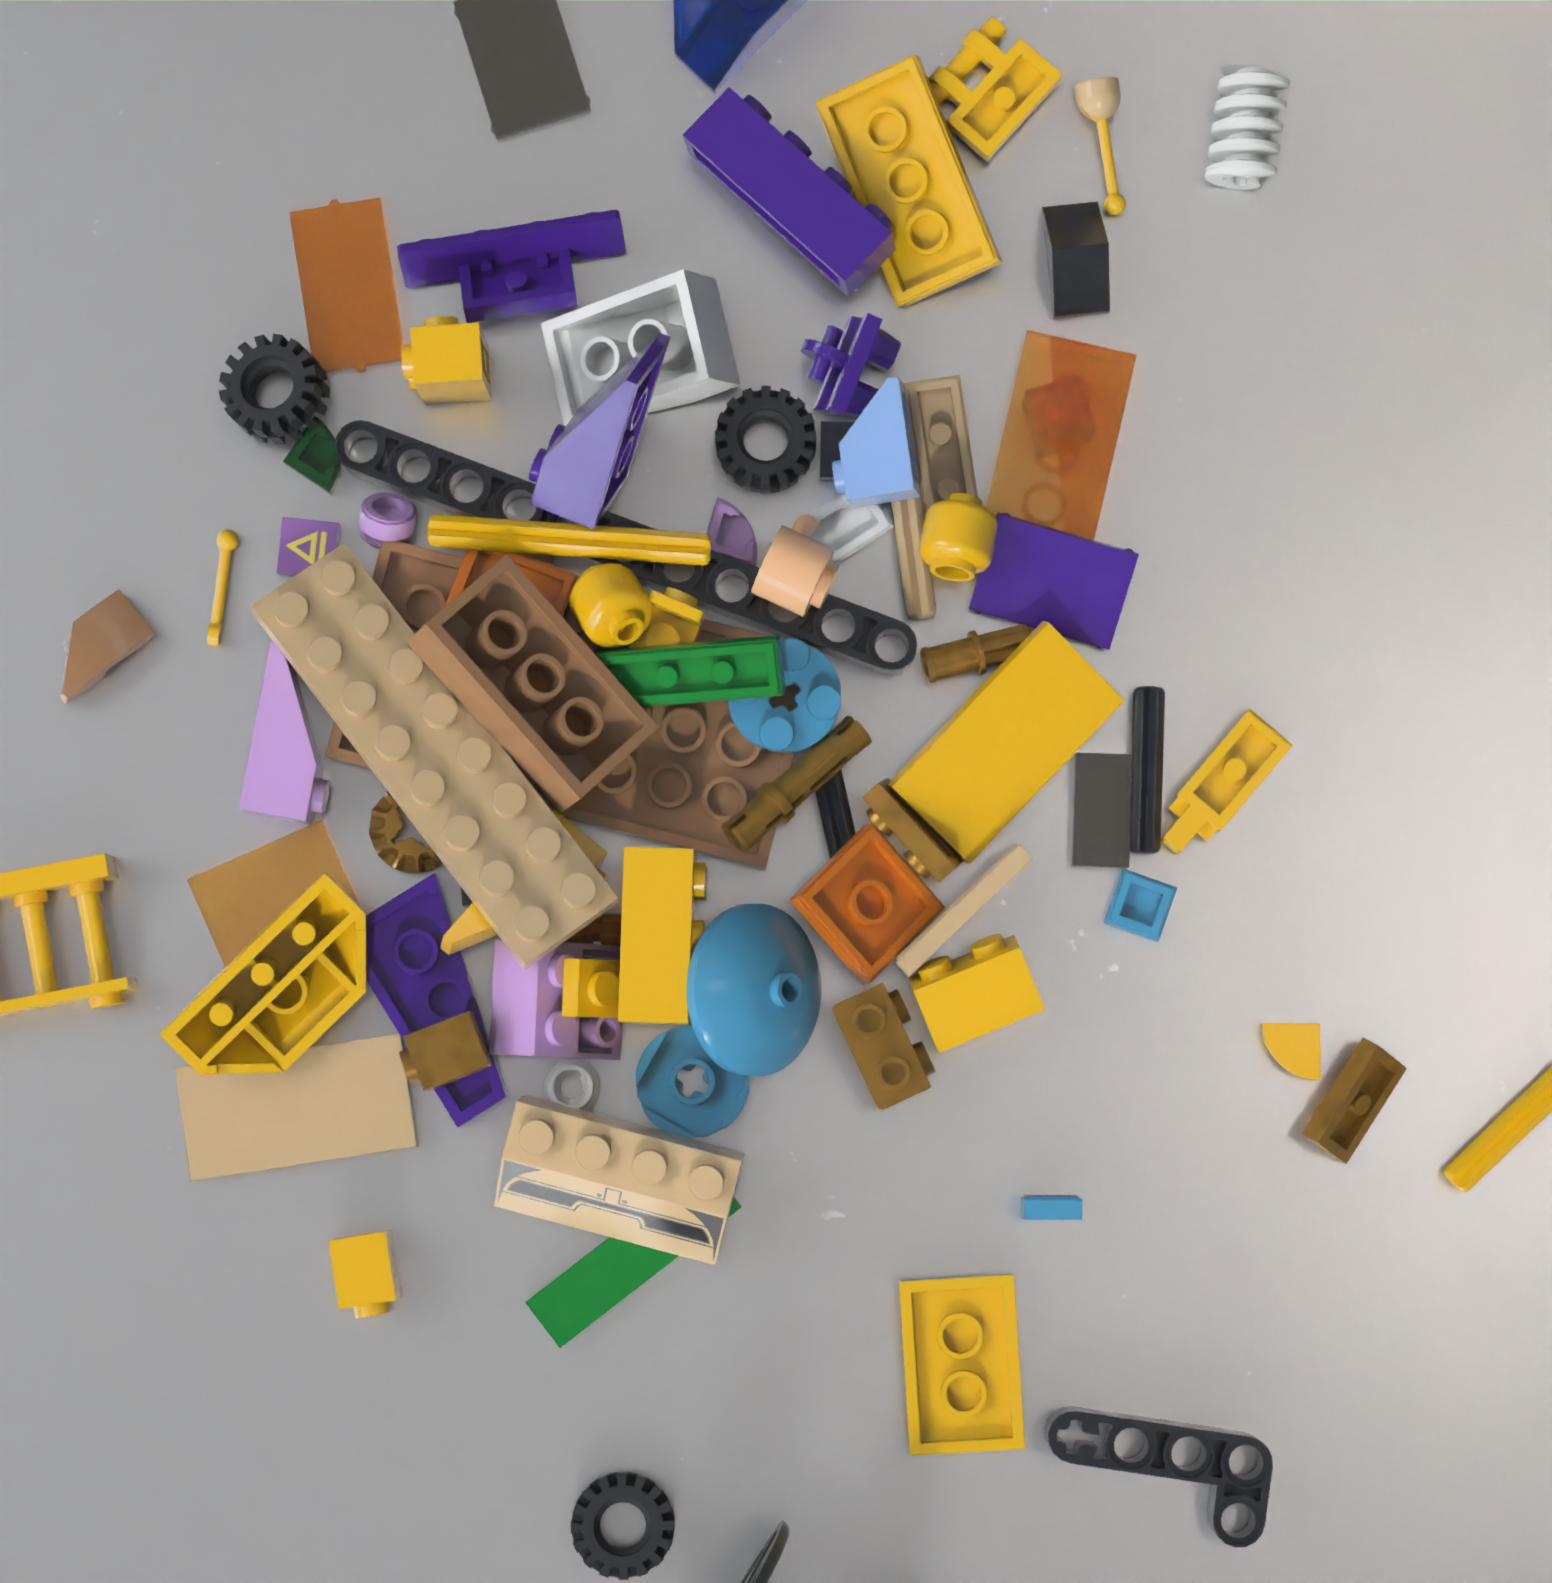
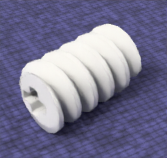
(1244, 126)

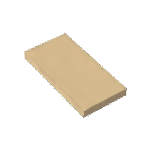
(322, 1108)

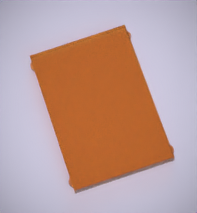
(257, 886)

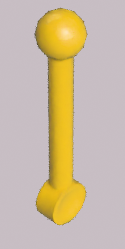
(227, 541)

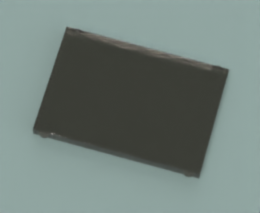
(522, 63)

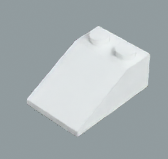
(604, 336)

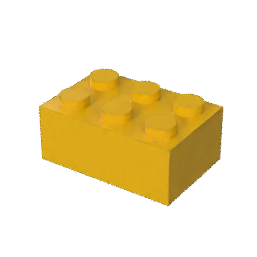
(658, 933)

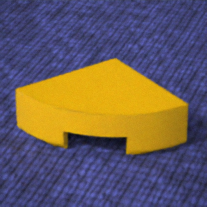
(1295, 1047)

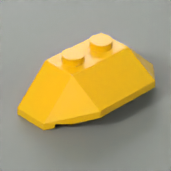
(278, 988)

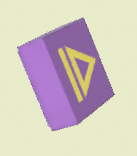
(305, 543)

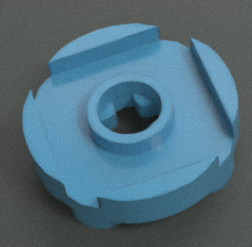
(815, 710)
(660, 1089)

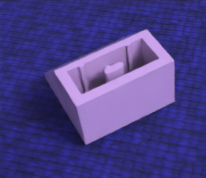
(529, 1008)

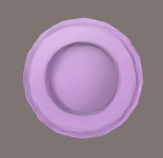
(387, 519)

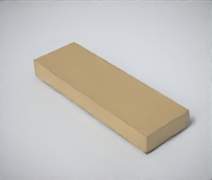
(941, 439)
(962, 910)

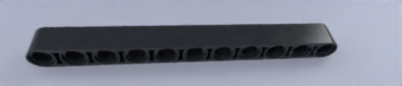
(501, 488)

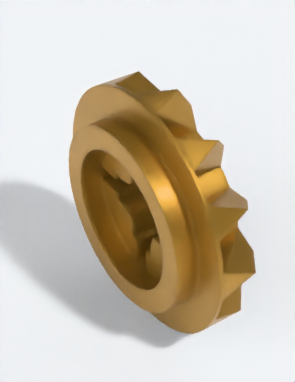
(406, 854)

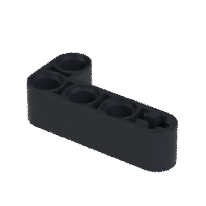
(1156, 1460)

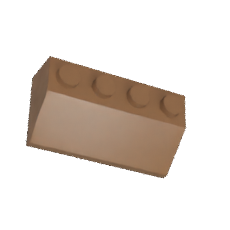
(533, 684)

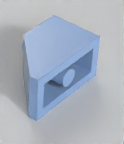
(879, 451)

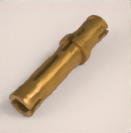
(781, 797)

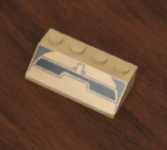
(617, 1179)

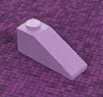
(283, 757)

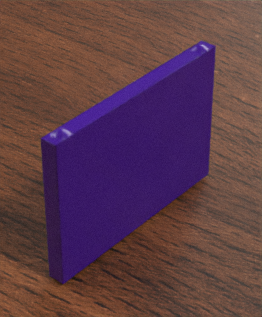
(1055, 579)

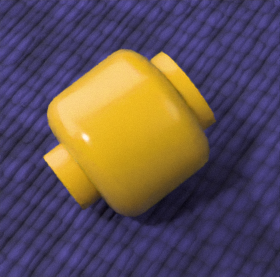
(958, 537)
(611, 605)

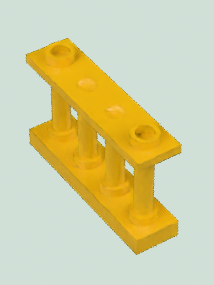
(30, 891)

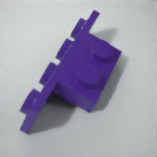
(514, 266)

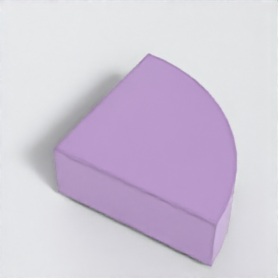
(732, 533)

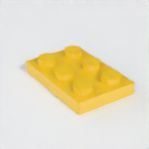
(961, 1364)

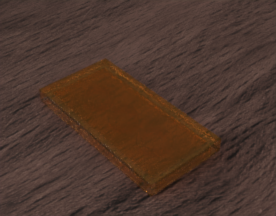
(1070, 485)

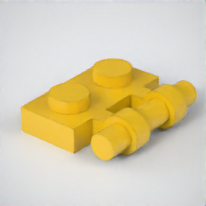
(1002, 98)

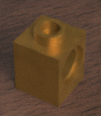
(445, 1052)

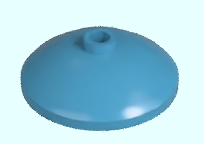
(753, 990)

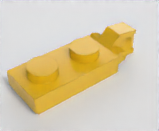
(1225, 780)

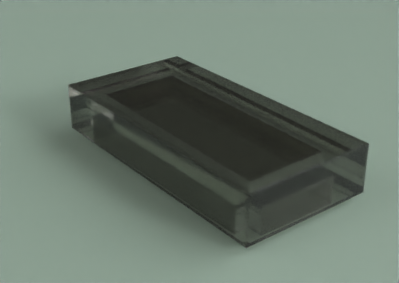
(1101, 810)

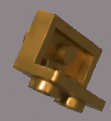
(882, 1047)

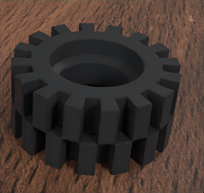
(253, 368)
(765, 405)
(622, 1561)

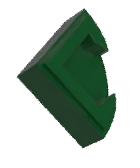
(316, 457)

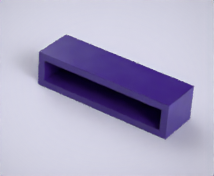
(790, 191)

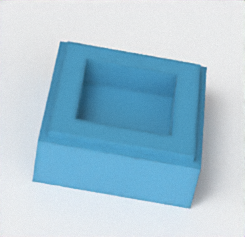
(1140, 905)
(1051, 1207)

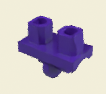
(841, 360)

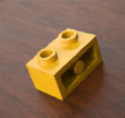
(447, 361)
(975, 991)

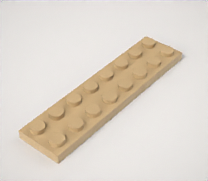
(434, 757)

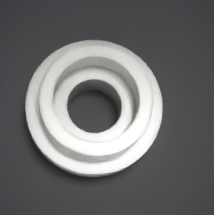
(572, 1067)

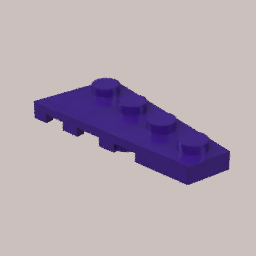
(426, 985)

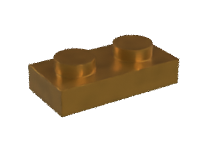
(926, 850)
(1354, 1100)

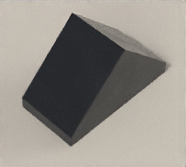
(1077, 259)

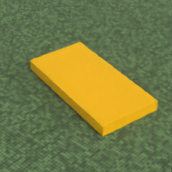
(907, 165)
(1006, 742)

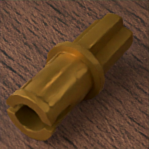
(971, 653)

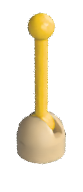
(1098, 101)

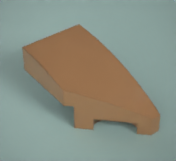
(101, 641)

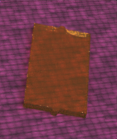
(347, 285)

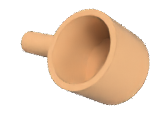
(796, 568)

